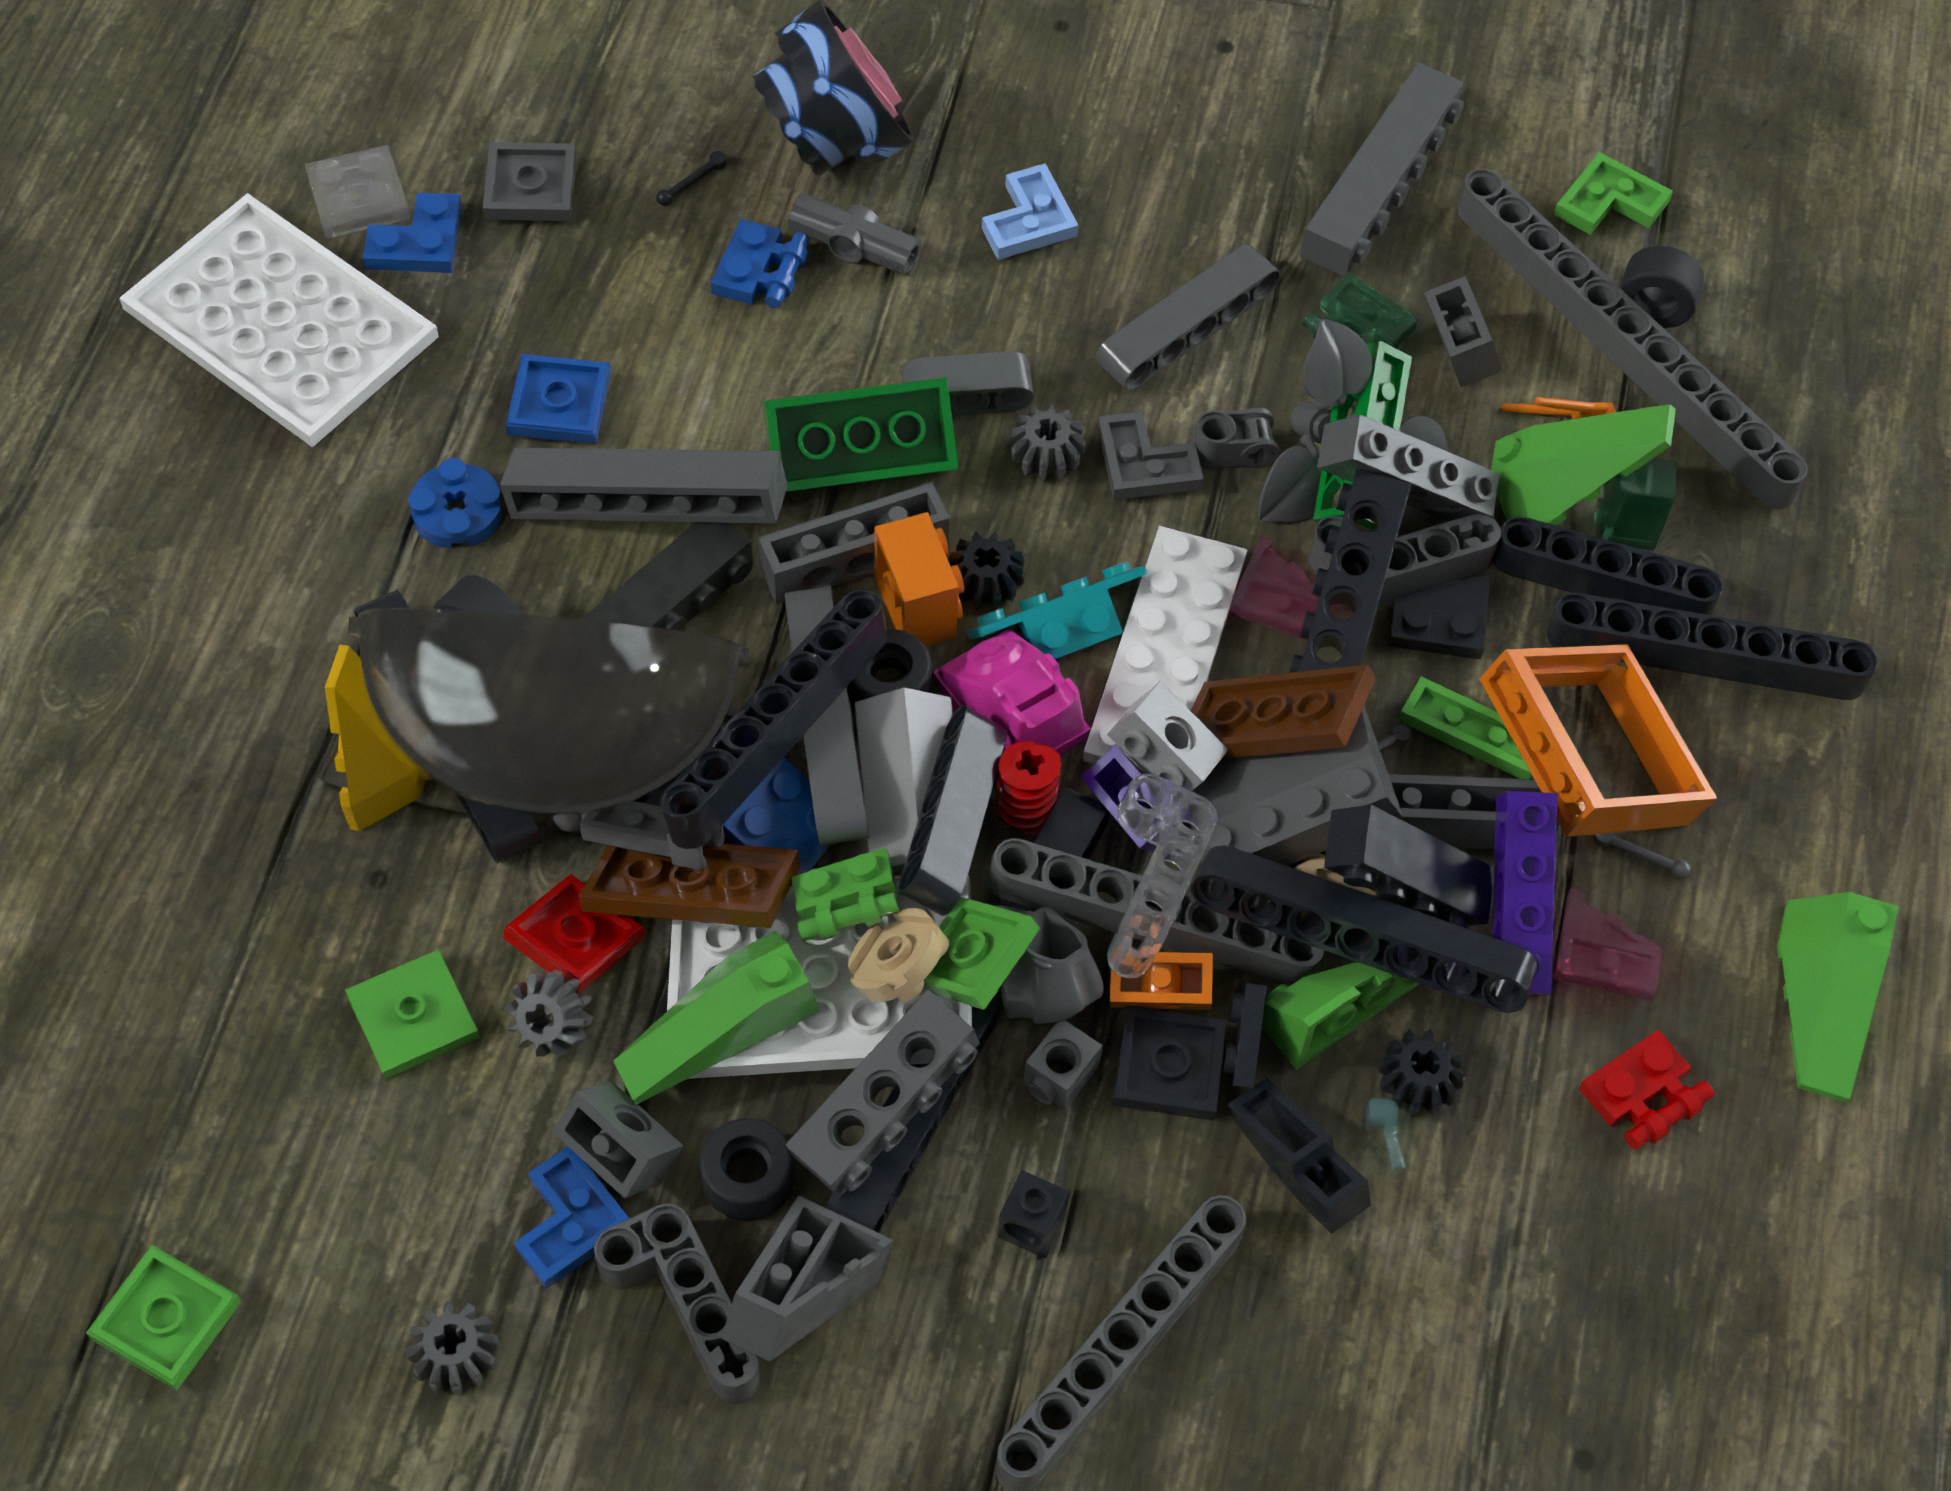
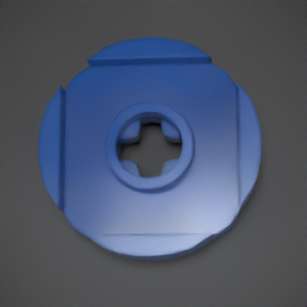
(453, 482)

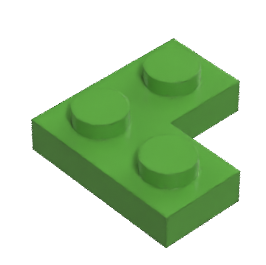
(1610, 186)

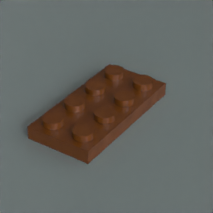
(1285, 710)
(736, 888)

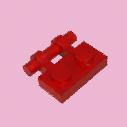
(1637, 1078)

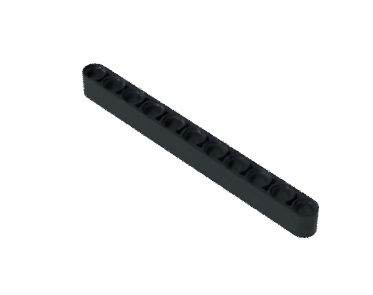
(1072, 828)

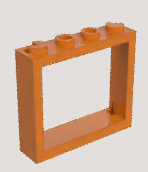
(1517, 694)

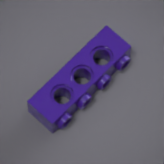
(1526, 877)

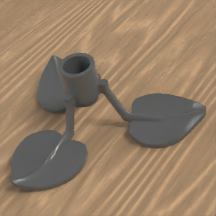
(1333, 367)

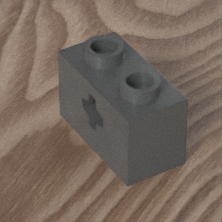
(1463, 331)

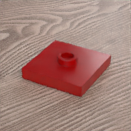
(565, 938)

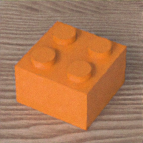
(917, 579)

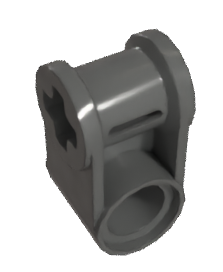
(1233, 439)

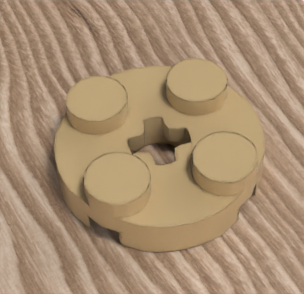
(897, 958)

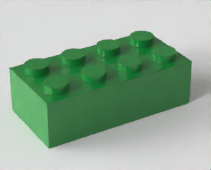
(862, 433)

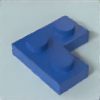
(422, 247)
(581, 1214)

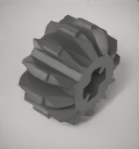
(1046, 442)
(562, 1003)
(434, 1343)

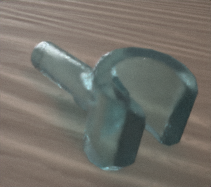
(1384, 1114)

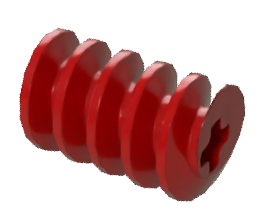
(1027, 785)

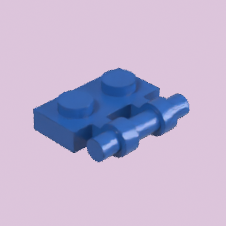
(748, 259)

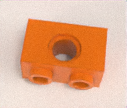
(1171, 982)

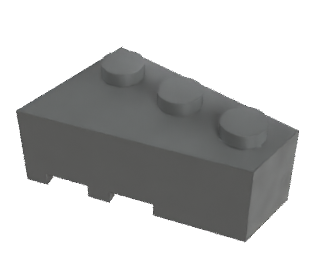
(804, 1278)

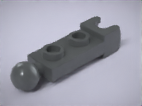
(636, 828)

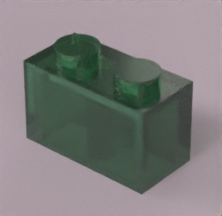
(1637, 505)

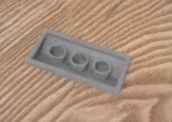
(897, 754)

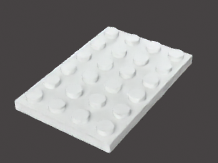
(279, 319)
(847, 1021)

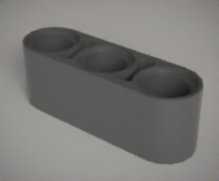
(978, 381)

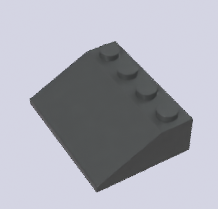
(1285, 800)

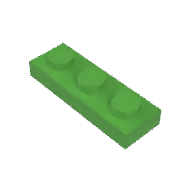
(1463, 726)

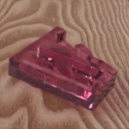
(1274, 592)
(1605, 952)

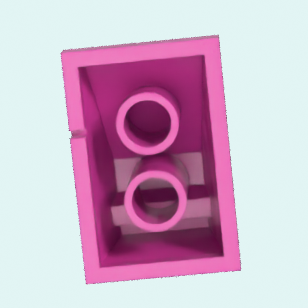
(1017, 690)

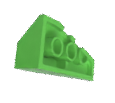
(1569, 460)
(1833, 973)
(1327, 1007)
(729, 1010)

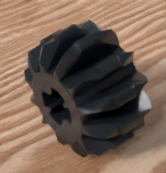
(988, 569)
(1412, 1056)

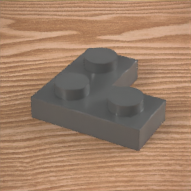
(1145, 471)

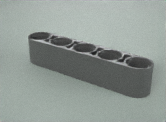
(1187, 317)

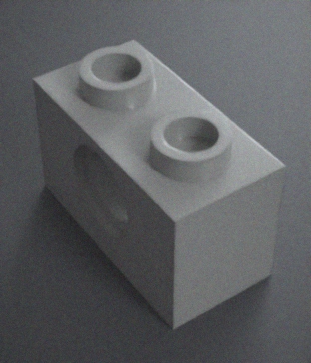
(1167, 739)

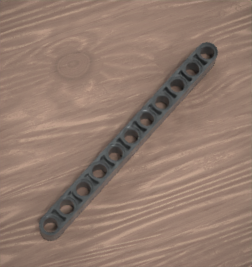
(1632, 339)

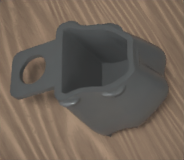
(1053, 974)

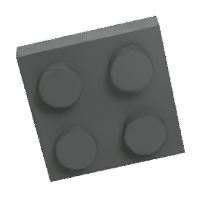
(529, 181)

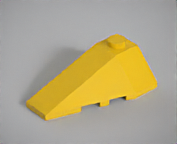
(375, 769)

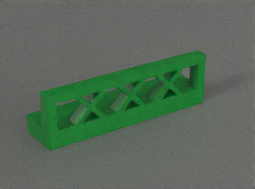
(1379, 401)

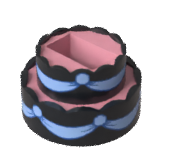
(832, 94)

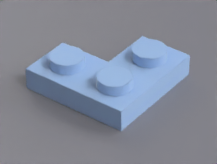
(1036, 221)

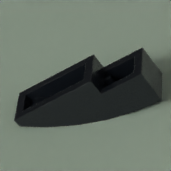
(1301, 1155)

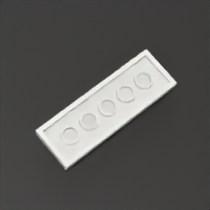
(1170, 627)

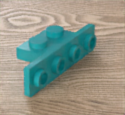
(1067, 621)

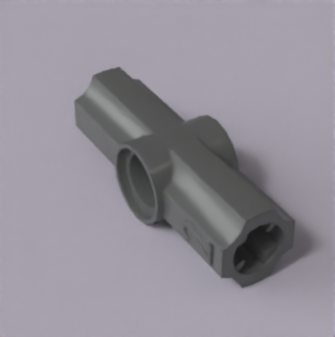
(854, 233)

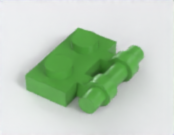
(845, 895)

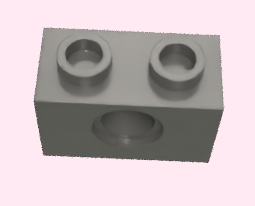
(617, 1139)

